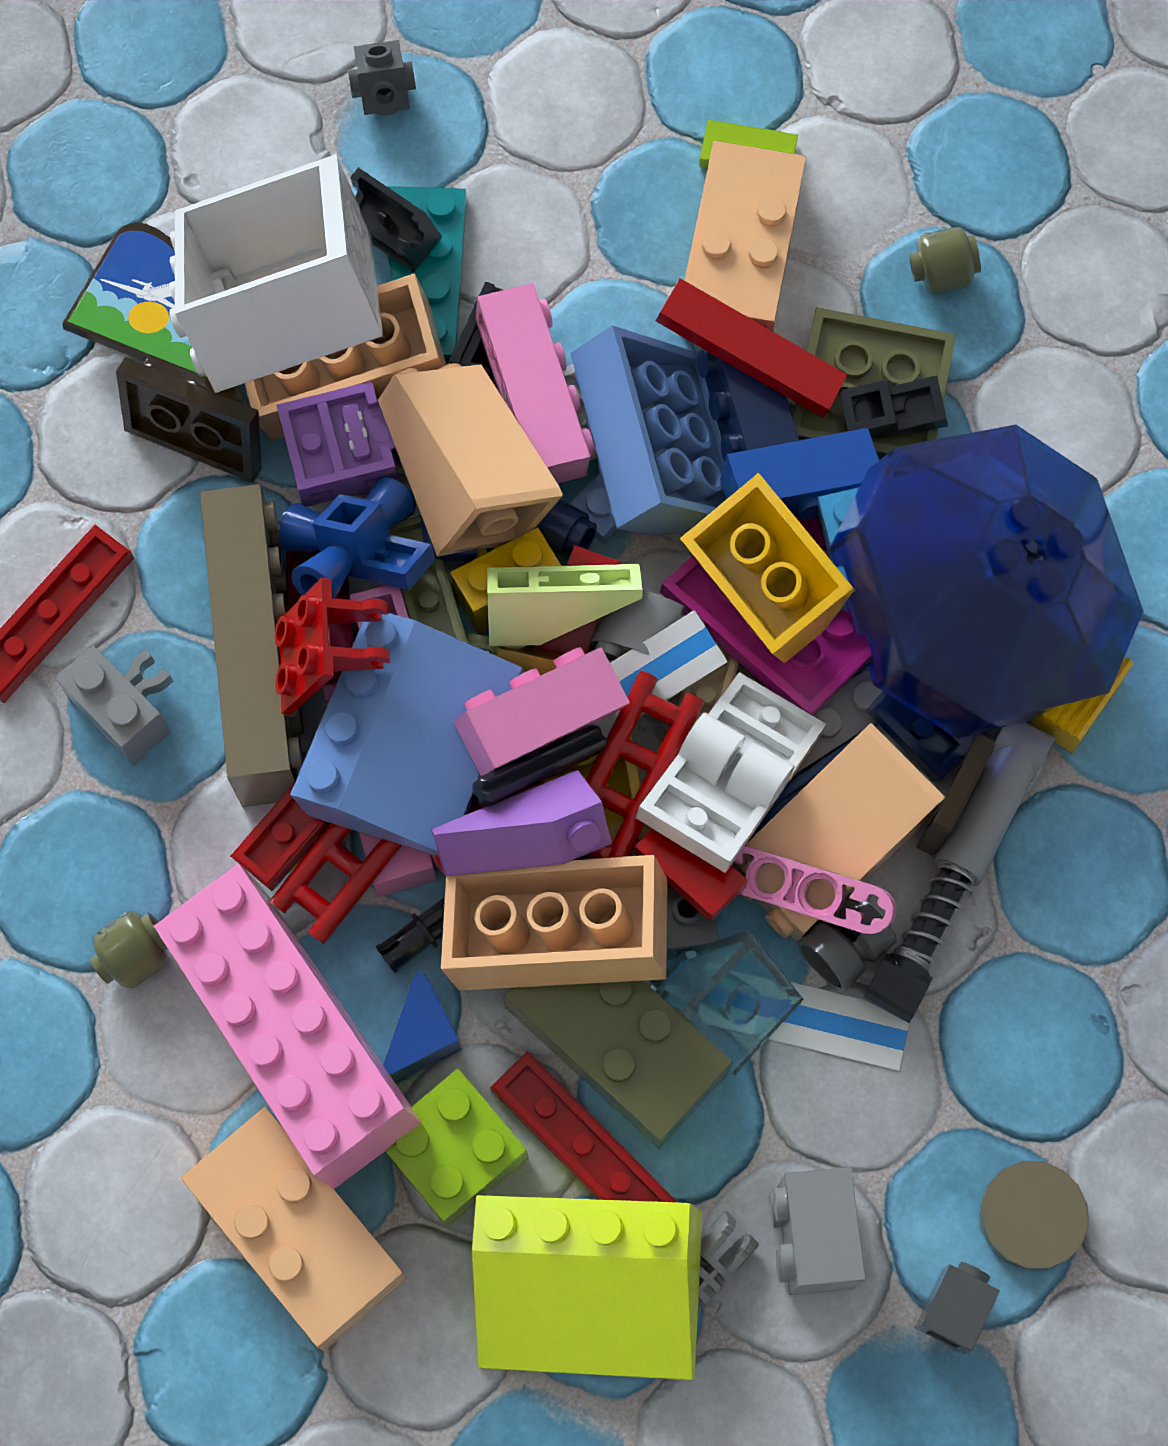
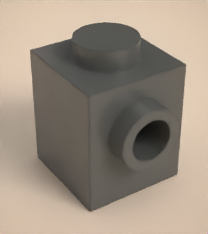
(686, 926)
(958, 1307)

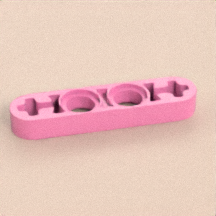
(794, 891)

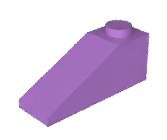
(526, 830)

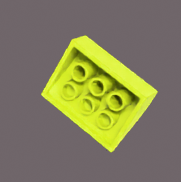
(587, 1286)

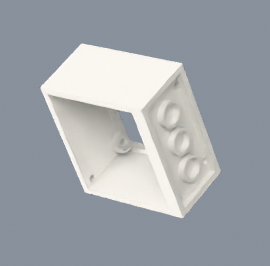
(273, 275)

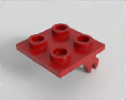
(304, 647)

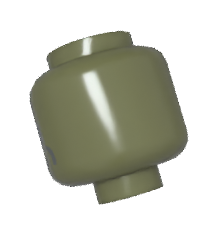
(945, 260)
(129, 950)

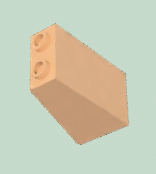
(466, 458)
(844, 823)

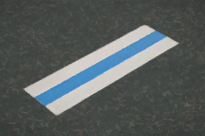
(675, 657)
(844, 1028)

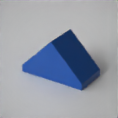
(421, 1033)

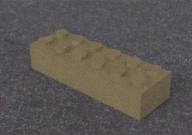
(246, 604)

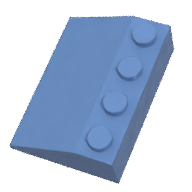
(650, 431)
(388, 737)

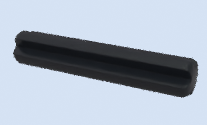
(539, 765)

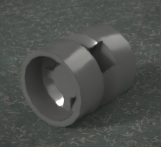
(835, 956)

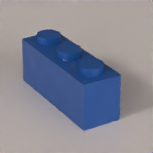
(804, 468)

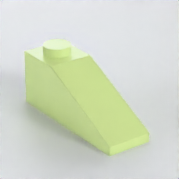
(549, 601)

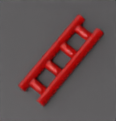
(619, 746)
(360, 872)

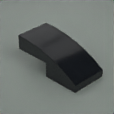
(894, 409)

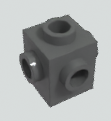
(381, 78)

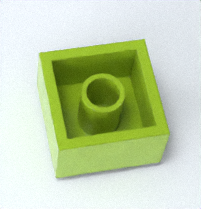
(456, 1149)

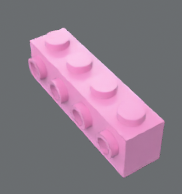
(532, 379)

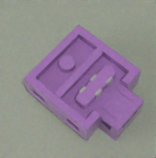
(338, 443)

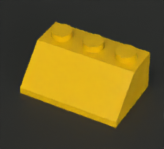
(769, 568)

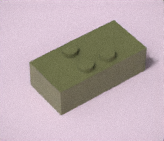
(625, 1049)

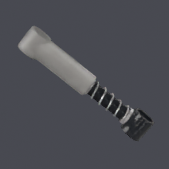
(960, 862)

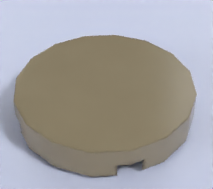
(1033, 1215)

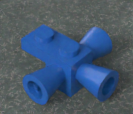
(356, 540)

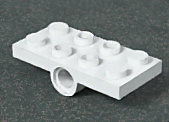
(730, 771)

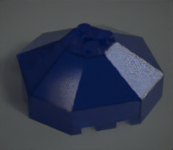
(947, 590)

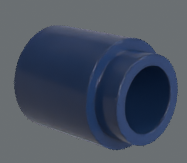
(567, 527)

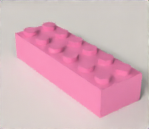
(287, 1027)

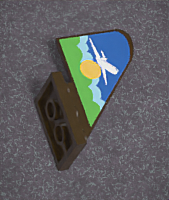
(163, 398)

